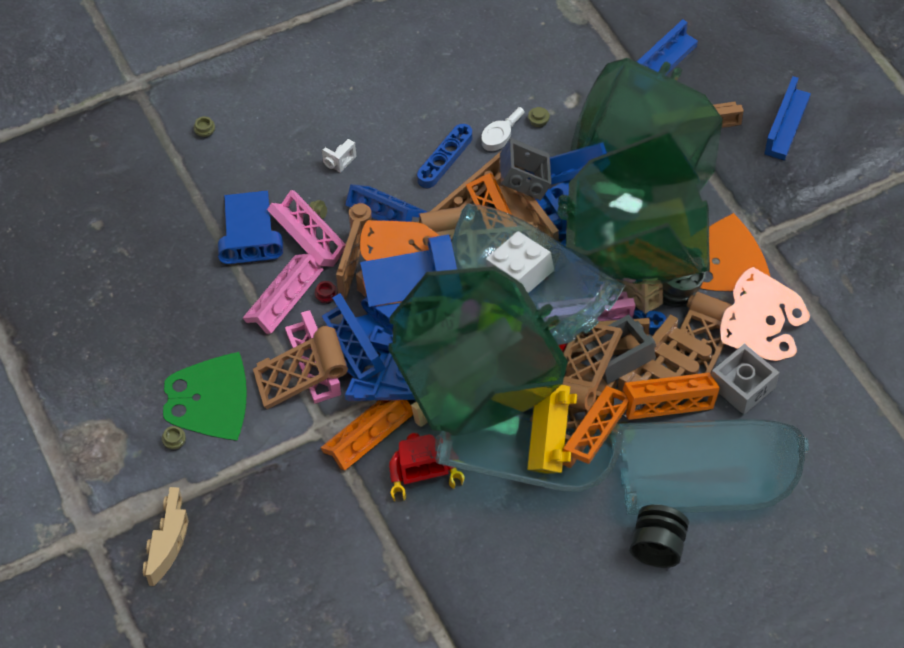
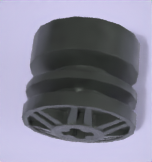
(678, 292)
(659, 536)

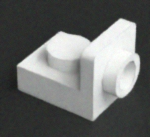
(341, 157)

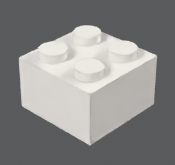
(522, 260)

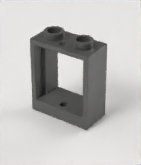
(535, 162)
(631, 359)

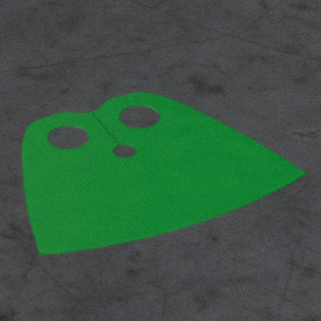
(222, 400)

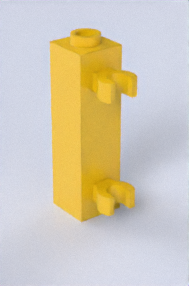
(549, 432)

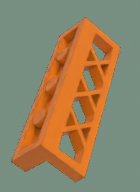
(492, 189)
(672, 390)
(593, 421)
(367, 431)

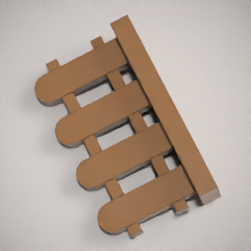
(668, 353)

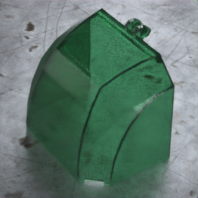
(637, 103)
(639, 213)
(475, 349)

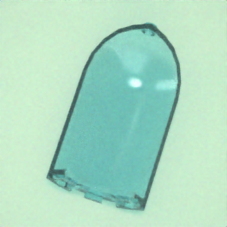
(574, 287)
(505, 454)
(711, 464)

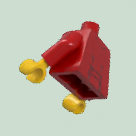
(417, 462)

